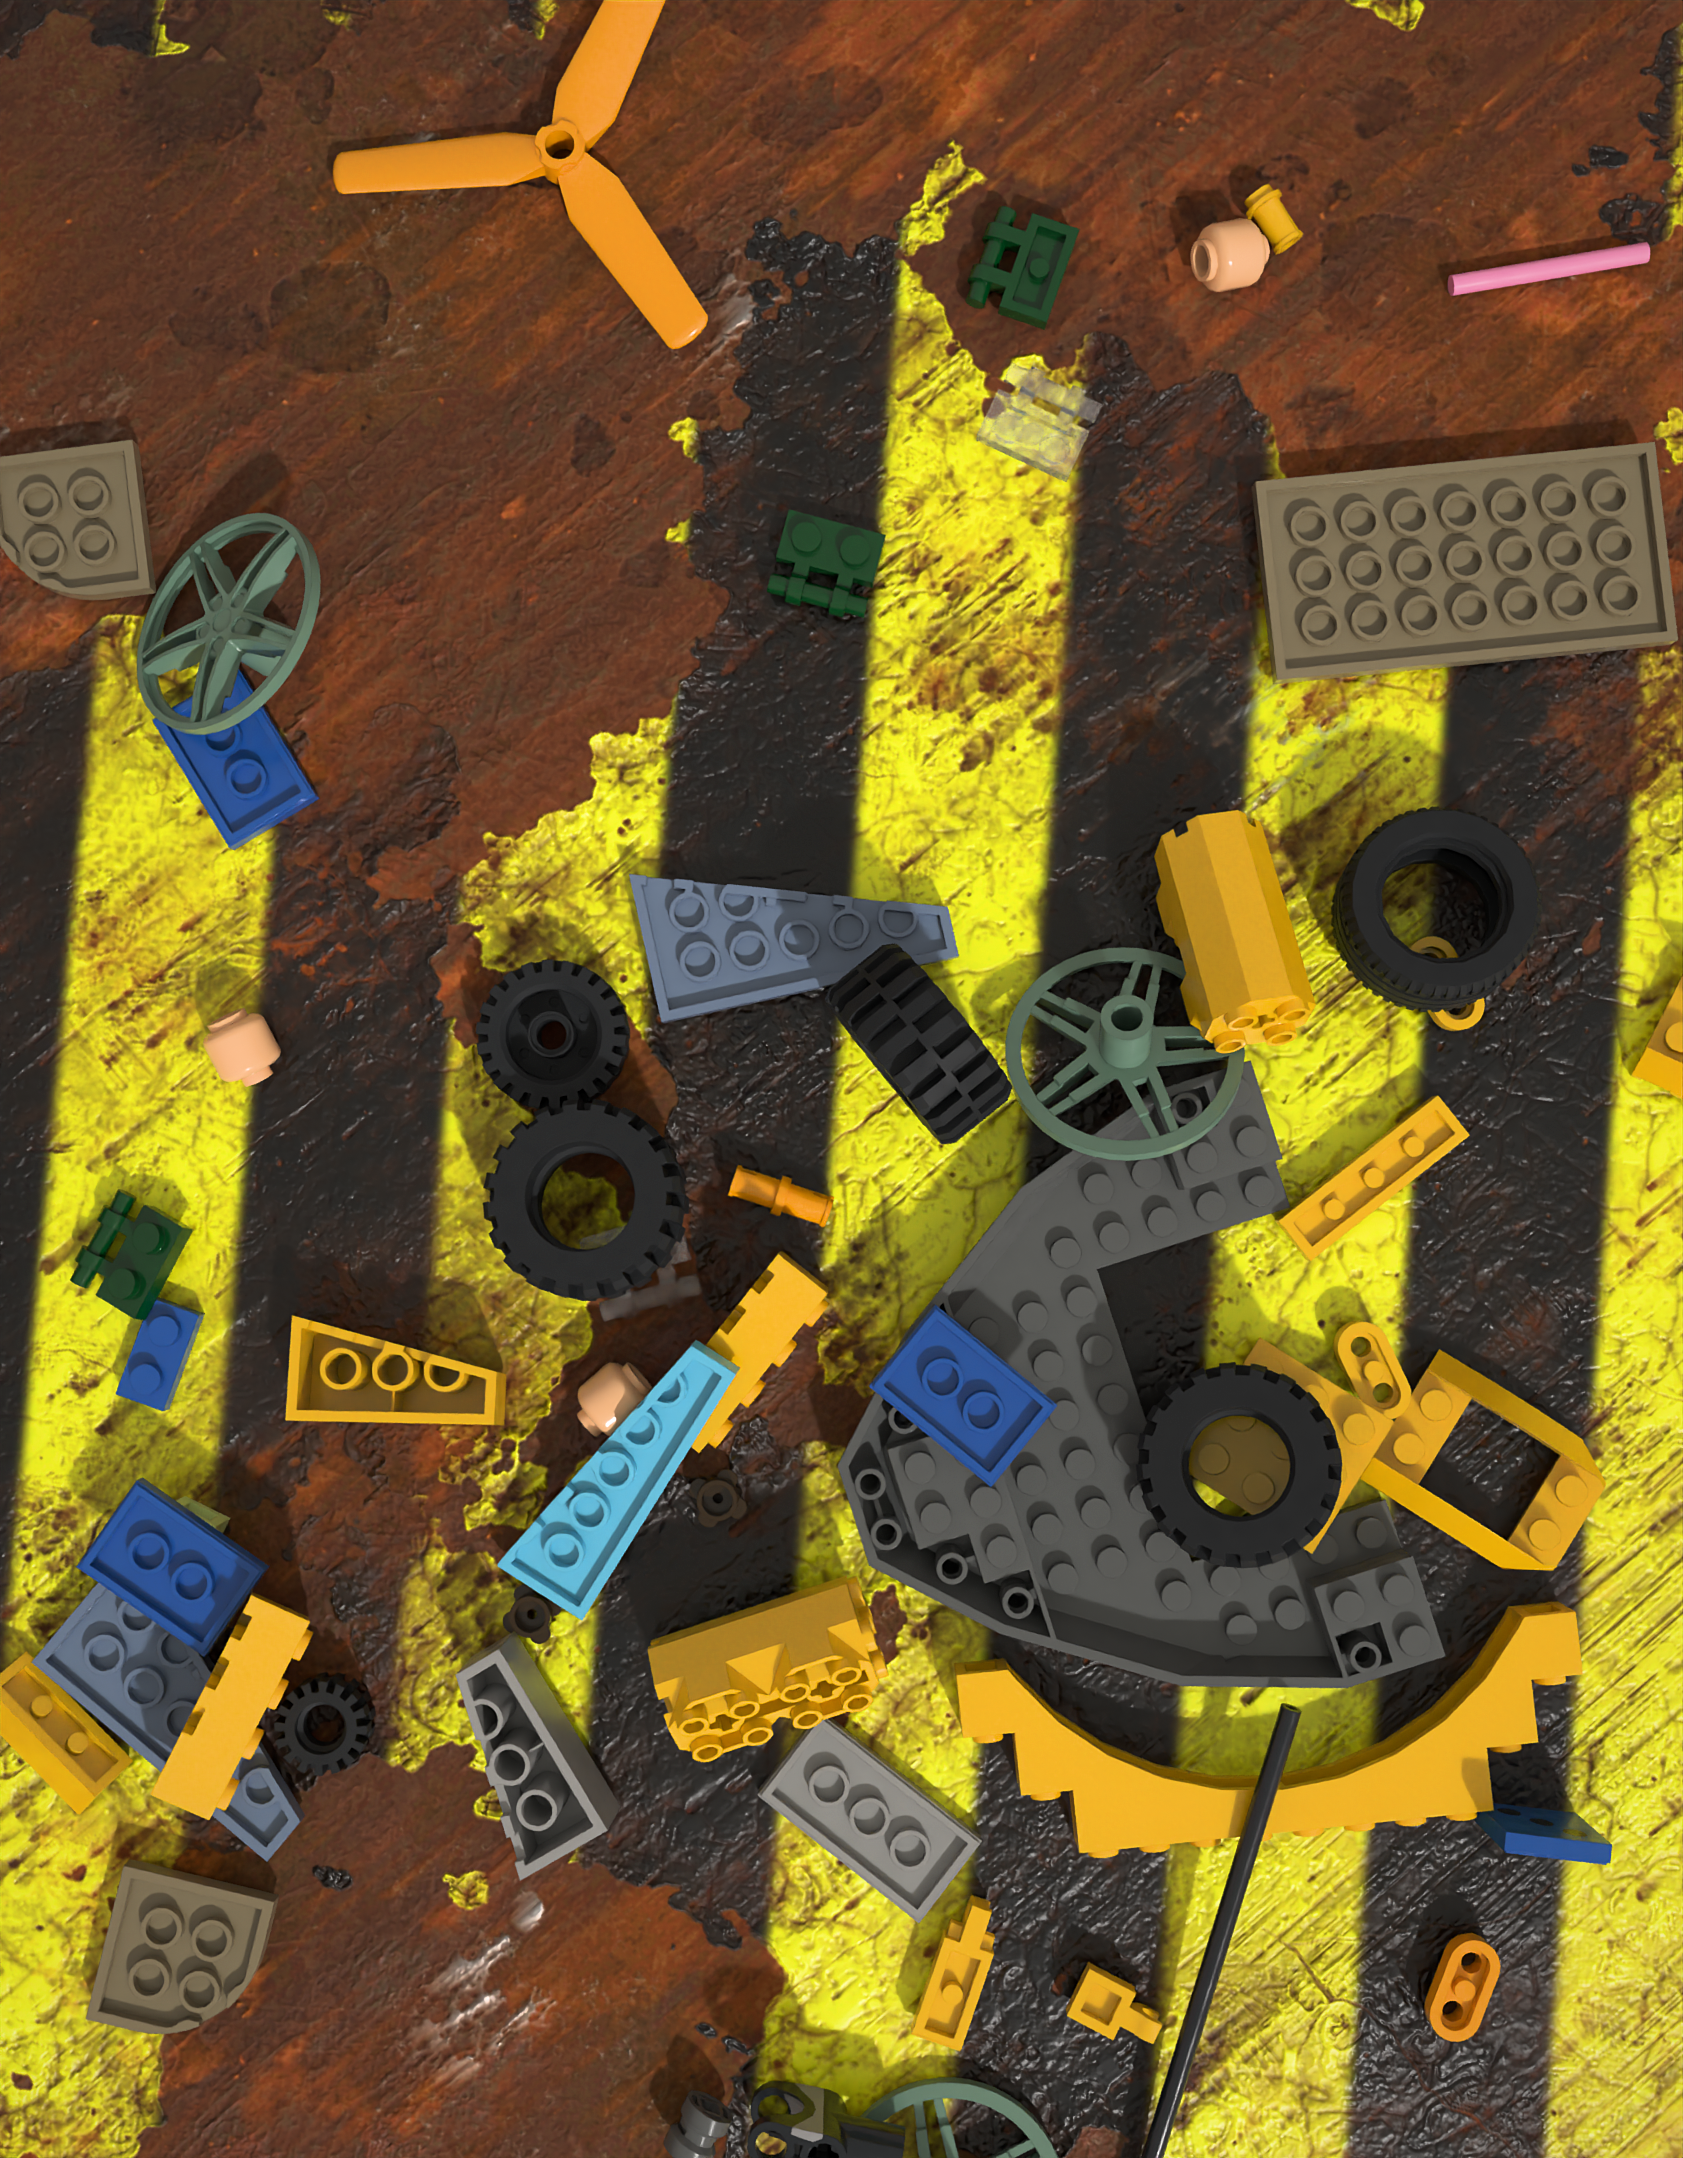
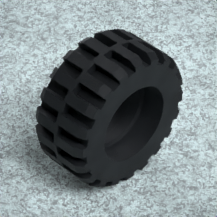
(919, 1043)
(523, 1176)
(1284, 1407)

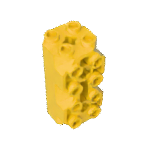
(1232, 933)
(782, 1658)

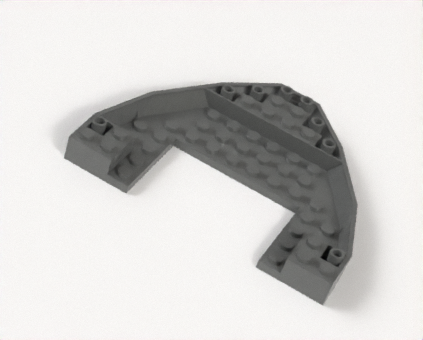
(1064, 1534)

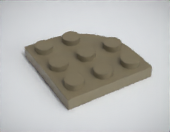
(78, 520)
(178, 1949)

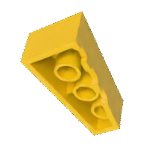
(762, 1334)
(371, 1380)
(231, 1706)

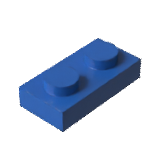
(160, 1354)

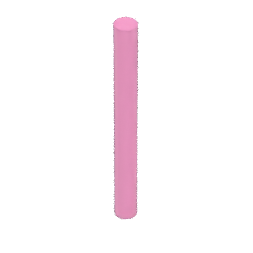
(1548, 269)

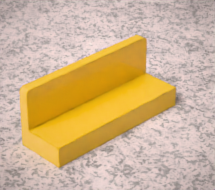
(57, 1735)

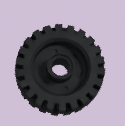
(514, 1026)

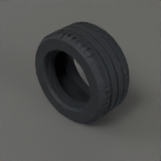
(1480, 855)

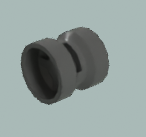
(701, 2124)

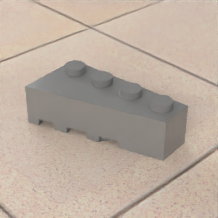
(534, 1757)

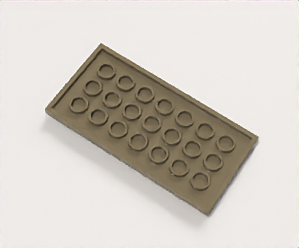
(1464, 563)

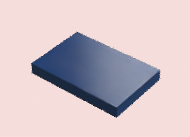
(242, 772)
(962, 1395)
(172, 1566)

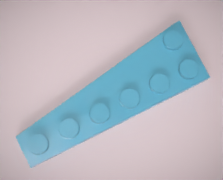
(601, 1509)

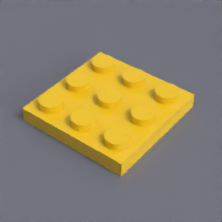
(1250, 1461)

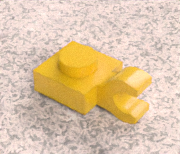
(1106, 2005)

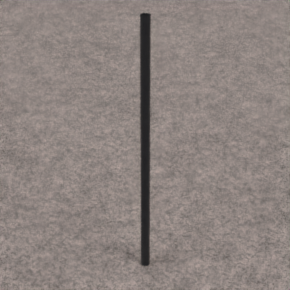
(1222, 1931)

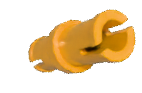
(781, 1196)

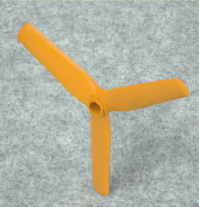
(593, 196)

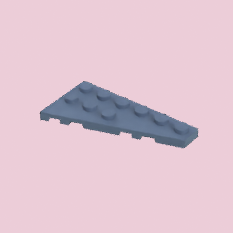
(756, 944)
(144, 1690)

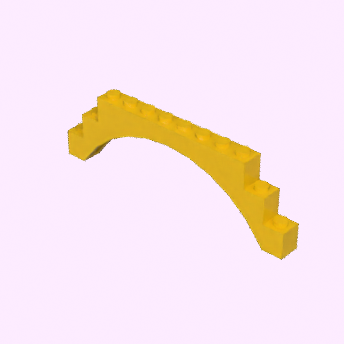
(1416, 1773)

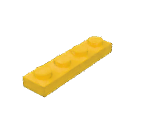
(1372, 1177)

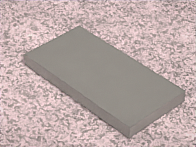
(870, 1816)

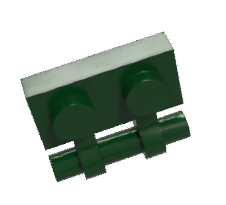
(1037, 271)
(828, 550)
(143, 1260)

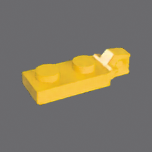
(956, 1977)

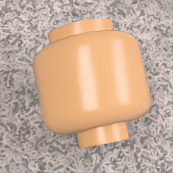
(1229, 255)
(241, 1047)
(611, 1397)

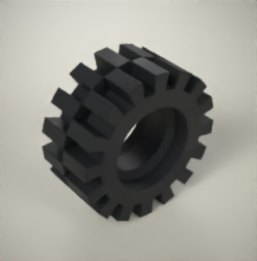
(298, 1739)

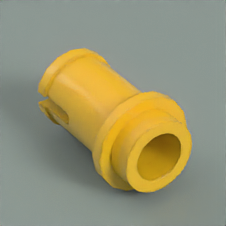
(1272, 218)

